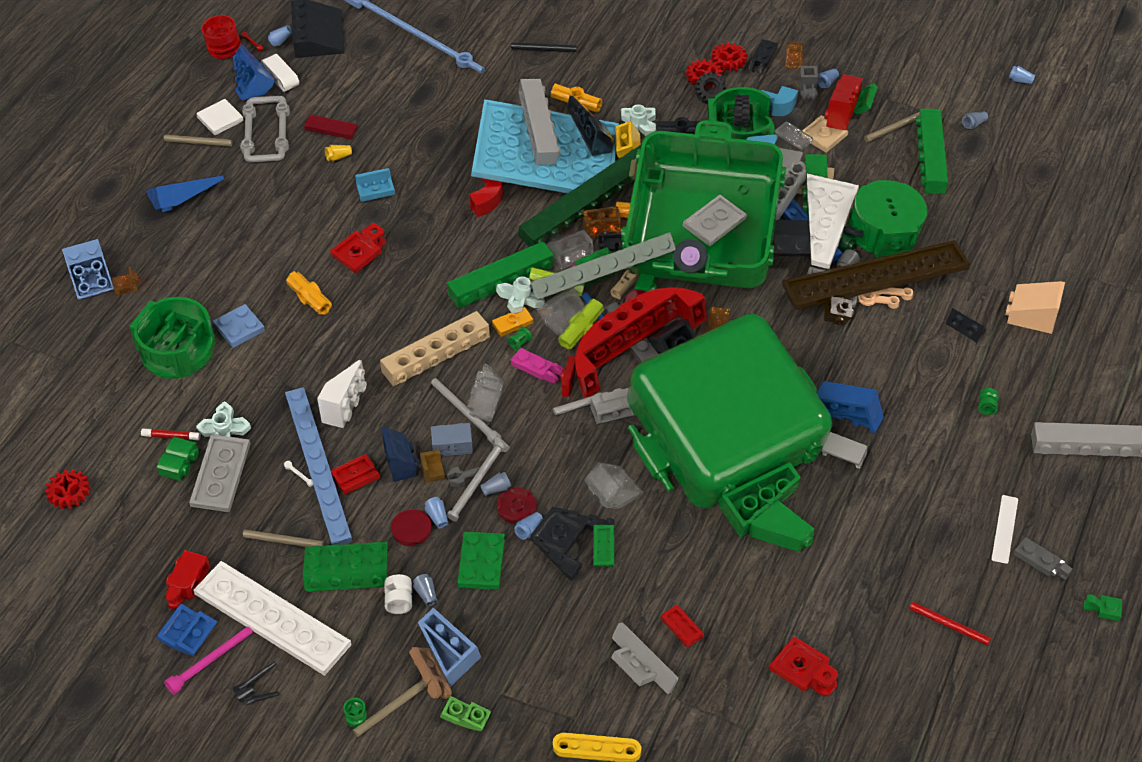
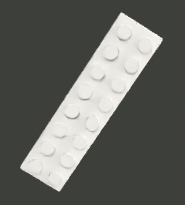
(273, 618)

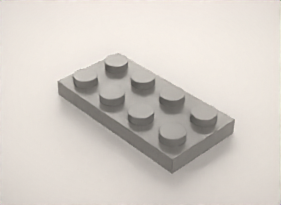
(220, 473)

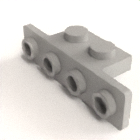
(640, 661)

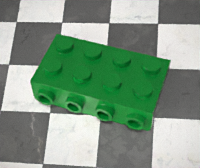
(345, 566)

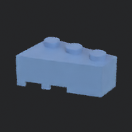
(450, 647)

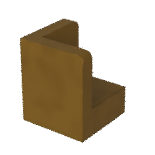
(432, 466)

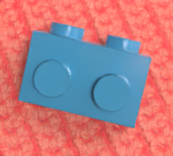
(374, 184)

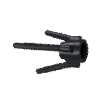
(244, 690)

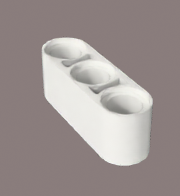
(281, 72)

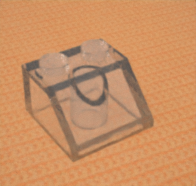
(560, 309)
(612, 485)

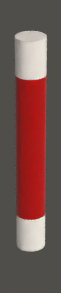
(170, 434)

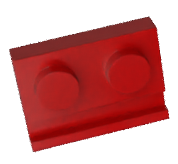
(355, 474)

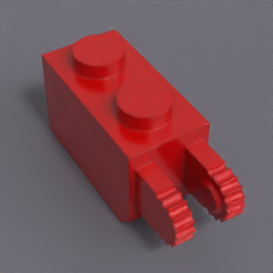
(186, 576)

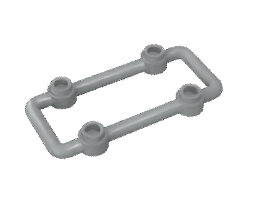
(281, 142)

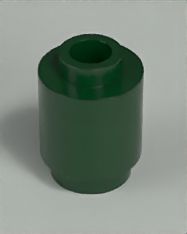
(847, 242)

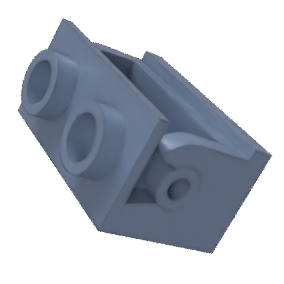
(452, 439)

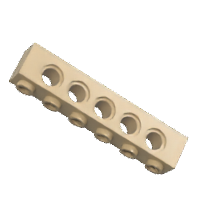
(435, 348)

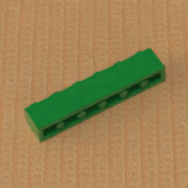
(931, 151)
(484, 280)

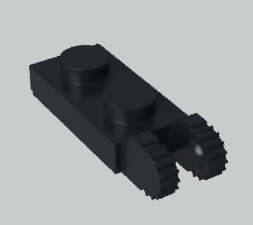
(763, 55)

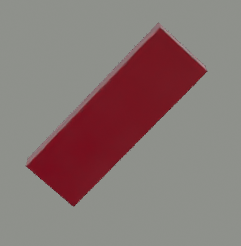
(331, 127)

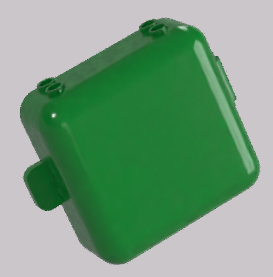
(685, 173)
(725, 410)

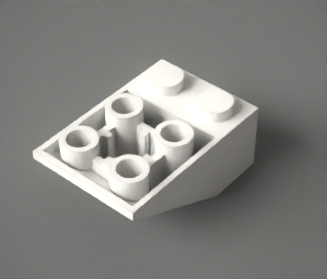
(342, 395)

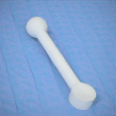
(288, 465)

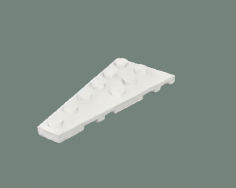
(828, 212)

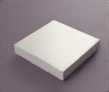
(219, 117)

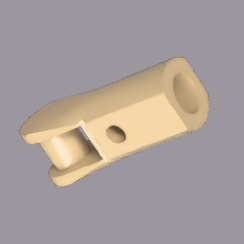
(623, 284)

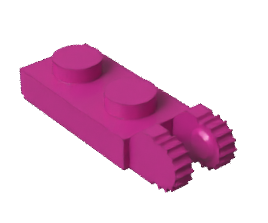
(536, 366)

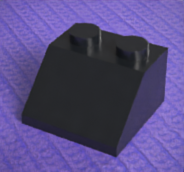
(791, 238)
(672, 335)

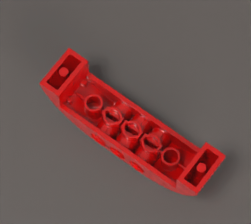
(630, 325)

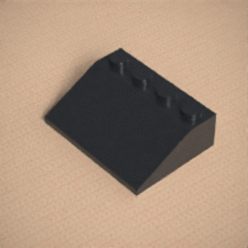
(316, 29)

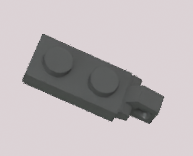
(1042, 559)

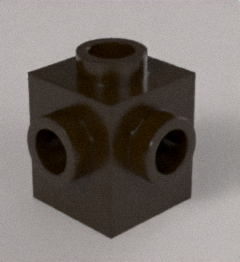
(838, 310)

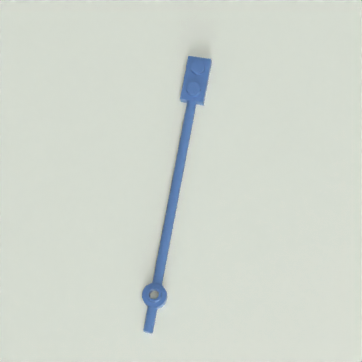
(463, 59)

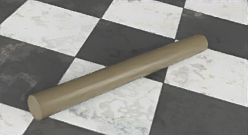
(890, 128)
(198, 140)
(281, 538)
(390, 708)

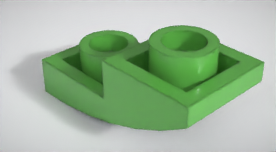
(465, 715)

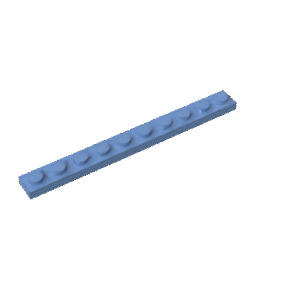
(318, 467)

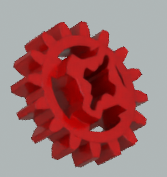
(729, 56)
(697, 69)
(67, 489)

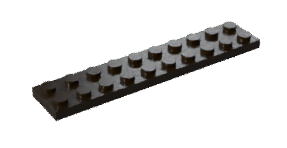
(875, 274)

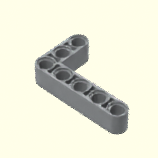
(793, 179)

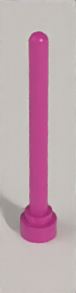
(175, 683)

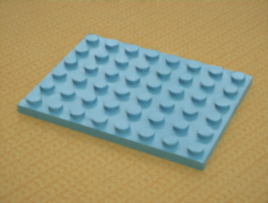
(507, 155)

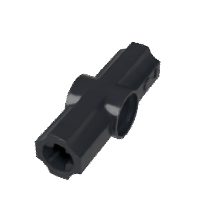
(680, 125)

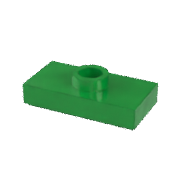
(865, 99)
(603, 545)

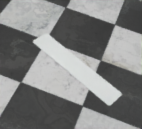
(1005, 529)

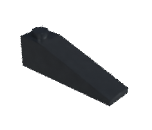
(591, 129)

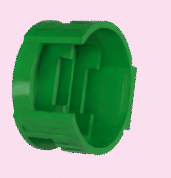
(759, 121)
(888, 229)
(180, 324)

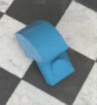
(783, 102)

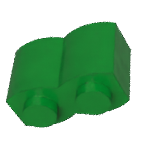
(177, 459)

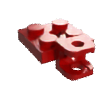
(365, 243)
(814, 669)

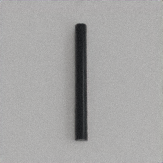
(546, 47)

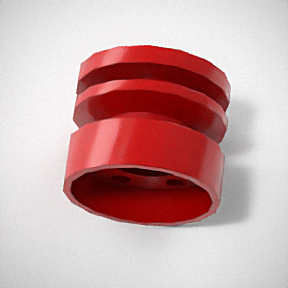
(221, 36)

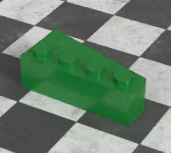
(753, 498)

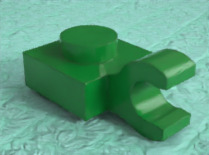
(1106, 606)

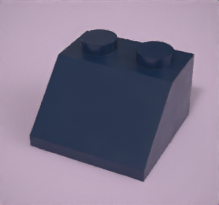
(399, 454)

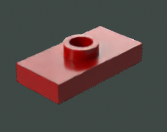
(567, 376)
(682, 626)

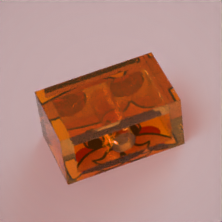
(601, 220)

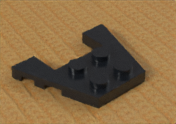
(560, 532)

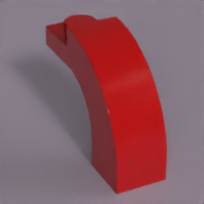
(487, 198)

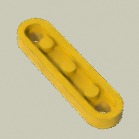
(596, 747)

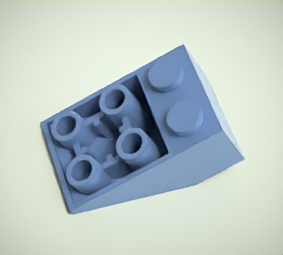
(88, 269)

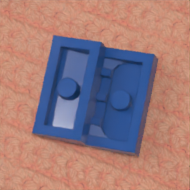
(186, 630)

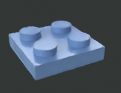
(239, 325)

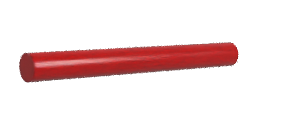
(950, 623)

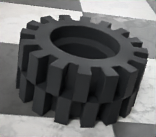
(706, 78)
(741, 110)

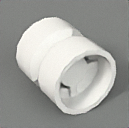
(398, 594)

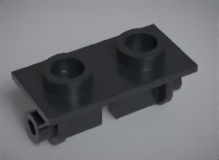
(609, 239)
(965, 325)

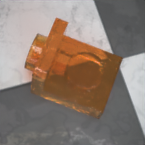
(794, 55)
(126, 283)
(718, 317)

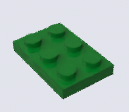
(481, 560)

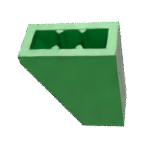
(782, 527)

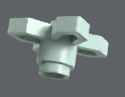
(640, 117)
(519, 294)
(224, 423)

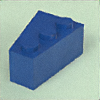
(852, 403)

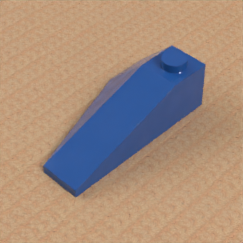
(251, 75)
(171, 195)

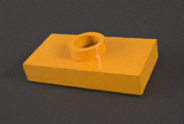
(512, 322)

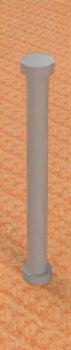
(453, 514)

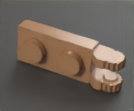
(431, 672)

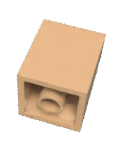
(1035, 305)

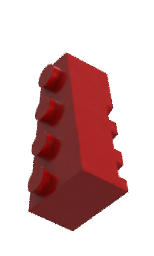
(843, 102)

